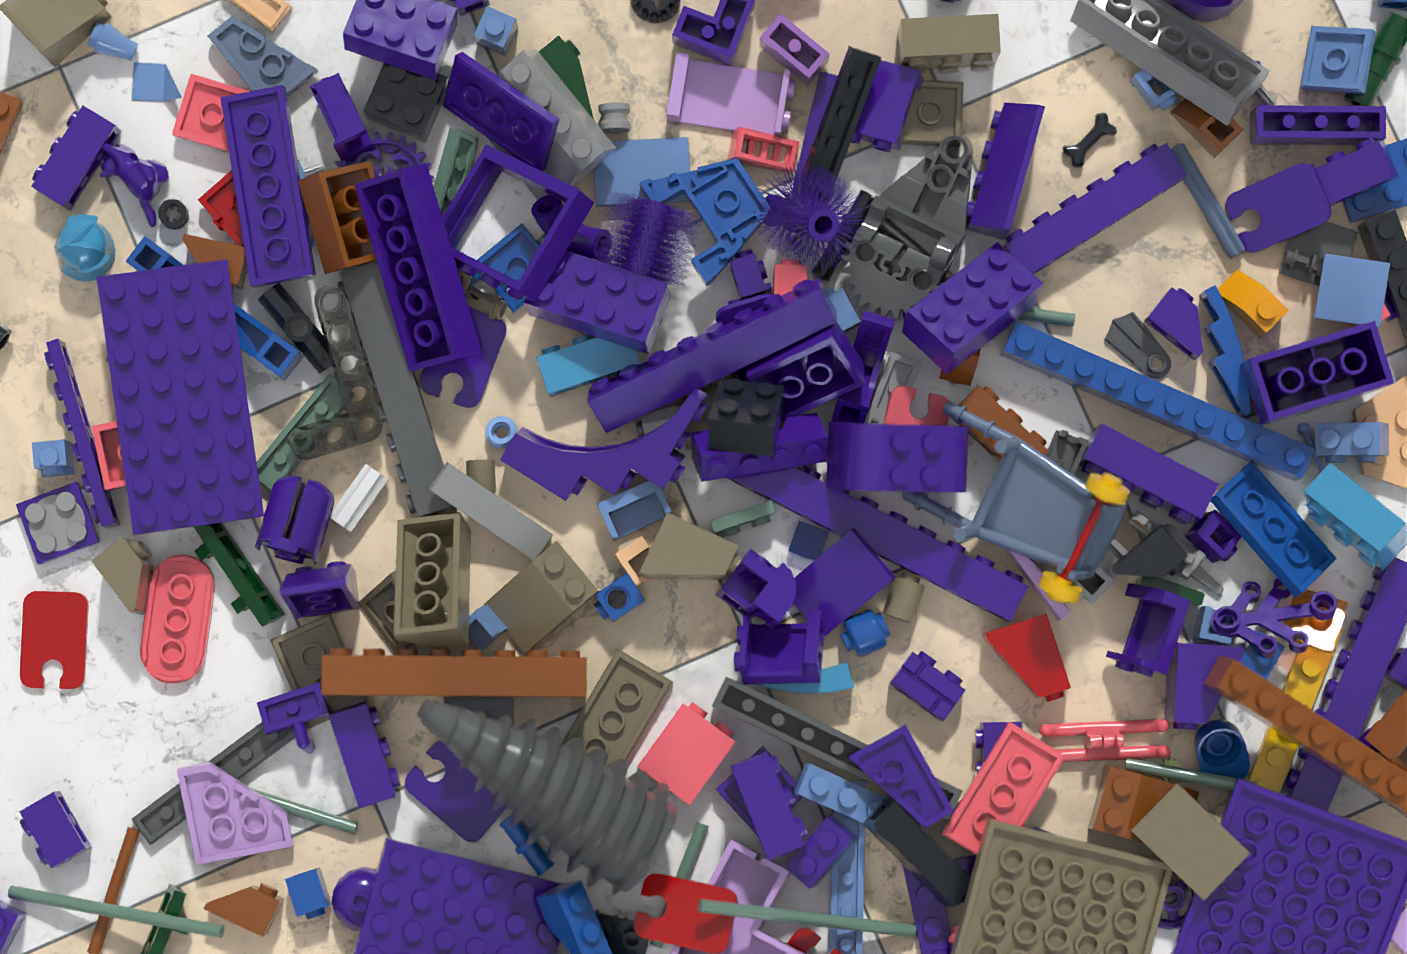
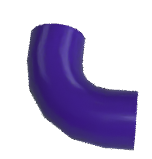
(584, 243)

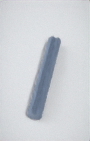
(1208, 203)

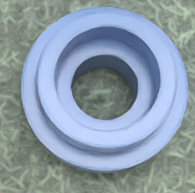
(493, 425)

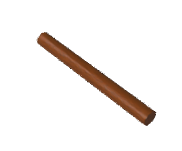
(114, 888)

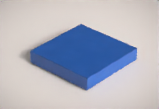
(511, 258)

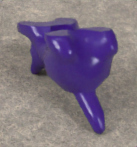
(140, 176)

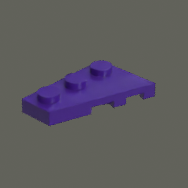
(905, 775)

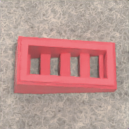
(765, 139)

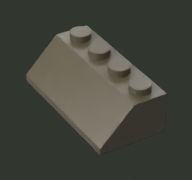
(433, 581)

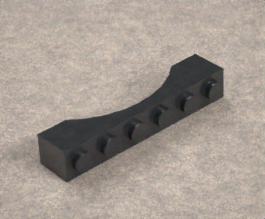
(1387, 243)

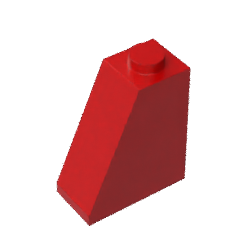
(1032, 656)

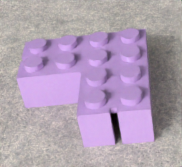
(754, 884)

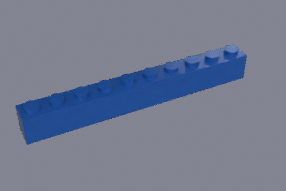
(1157, 401)

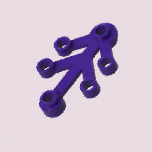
(1269, 617)

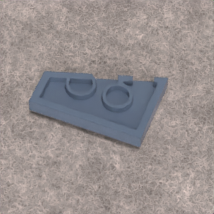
(259, 59)

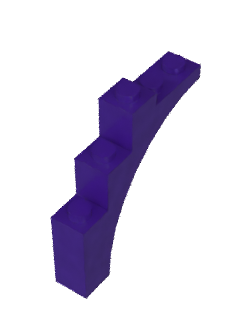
(562, 466)

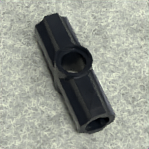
(285, 312)

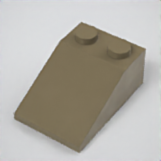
(541, 597)

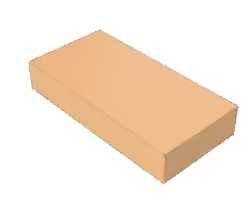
(266, 12)

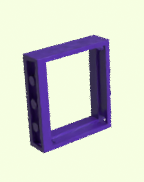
(471, 197)

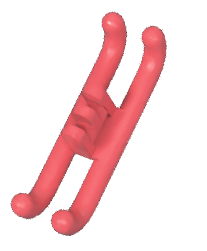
(1106, 739)

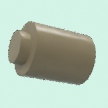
(904, 598)

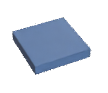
(1338, 59)
(1351, 290)

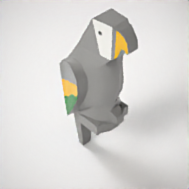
(1194, 558)

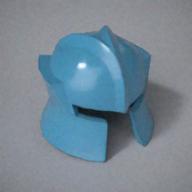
(85, 248)

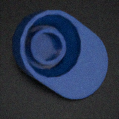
(1222, 749)

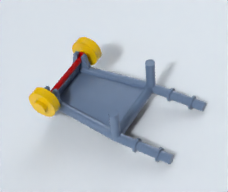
(1038, 510)

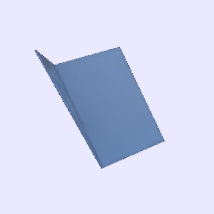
(153, 83)

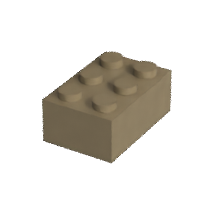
(949, 42)

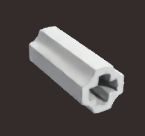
(358, 498)

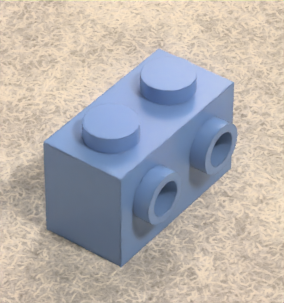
(1351, 439)

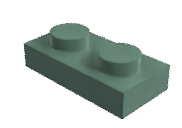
(730, 523)

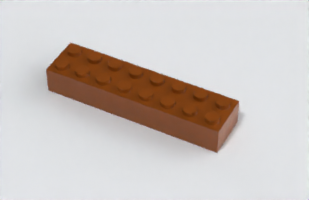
(454, 675)

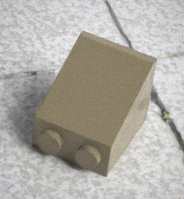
(55, 25)
(688, 553)

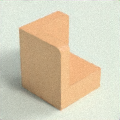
(632, 559)

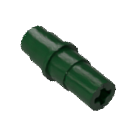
(1387, 47)

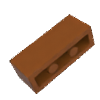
(984, 405)

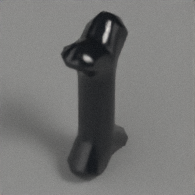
(1078, 151)

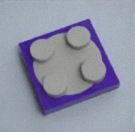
(58, 523)

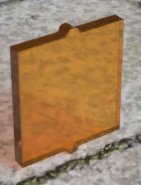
(1321, 633)

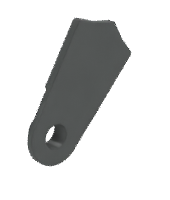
(1137, 344)

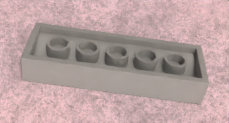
(1174, 52)

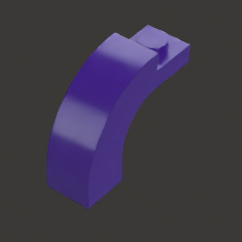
(870, 345)

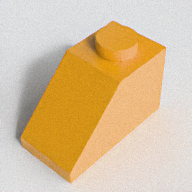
(1252, 302)

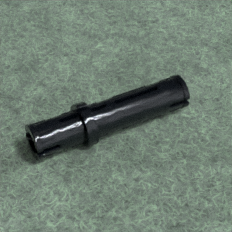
(827, 273)

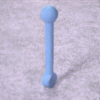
(1304, 430)

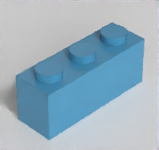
(583, 363)

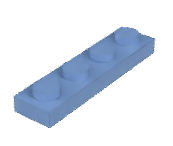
(838, 794)

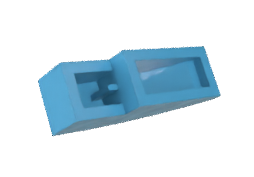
(832, 680)

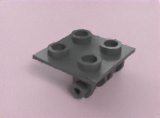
(1306, 251)

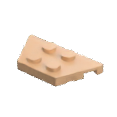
(1391, 408)

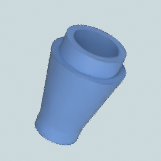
(110, 41)

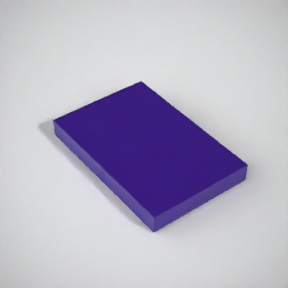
(841, 580)

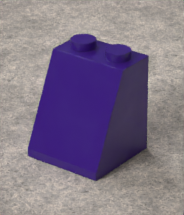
(1186, 697)

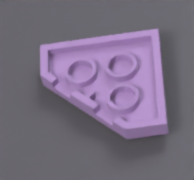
(228, 816)

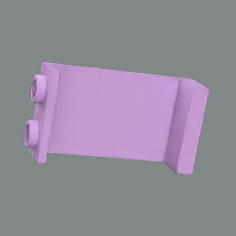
(728, 96)

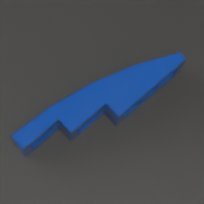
(1228, 347)

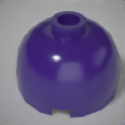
(352, 895)

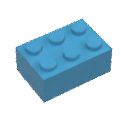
(1355, 517)

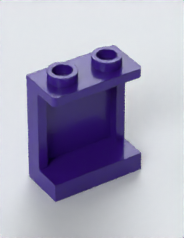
(887, 106)
(1153, 631)
(780, 653)

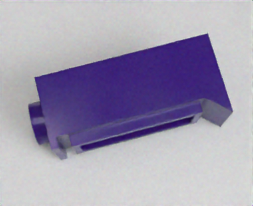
(342, 117)

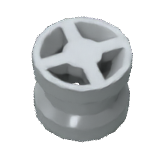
(614, 117)

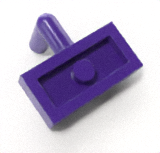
(294, 710)

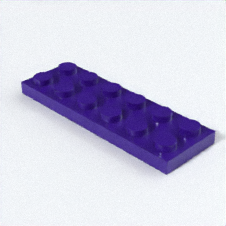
(268, 186)

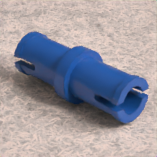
(533, 852)

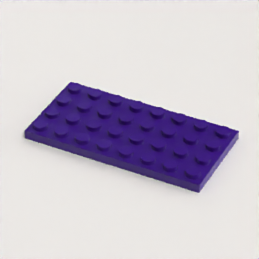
(180, 397)

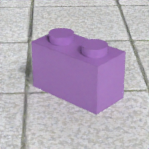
(794, 49)

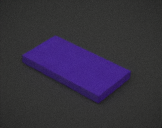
(500, 112)

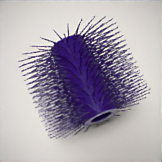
(809, 215)
(647, 238)

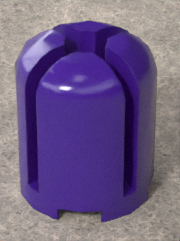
(296, 519)

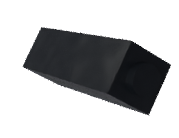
(918, 853)

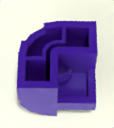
(759, 589)

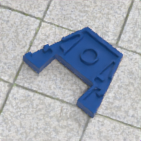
(724, 200)

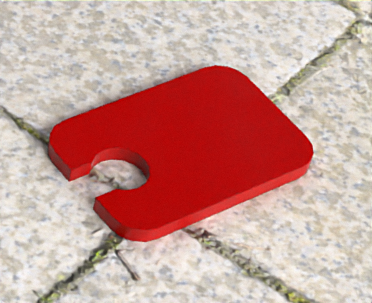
(57, 630)
(682, 922)

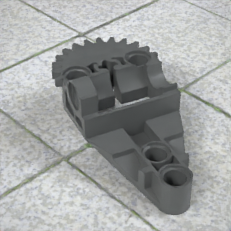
(923, 206)

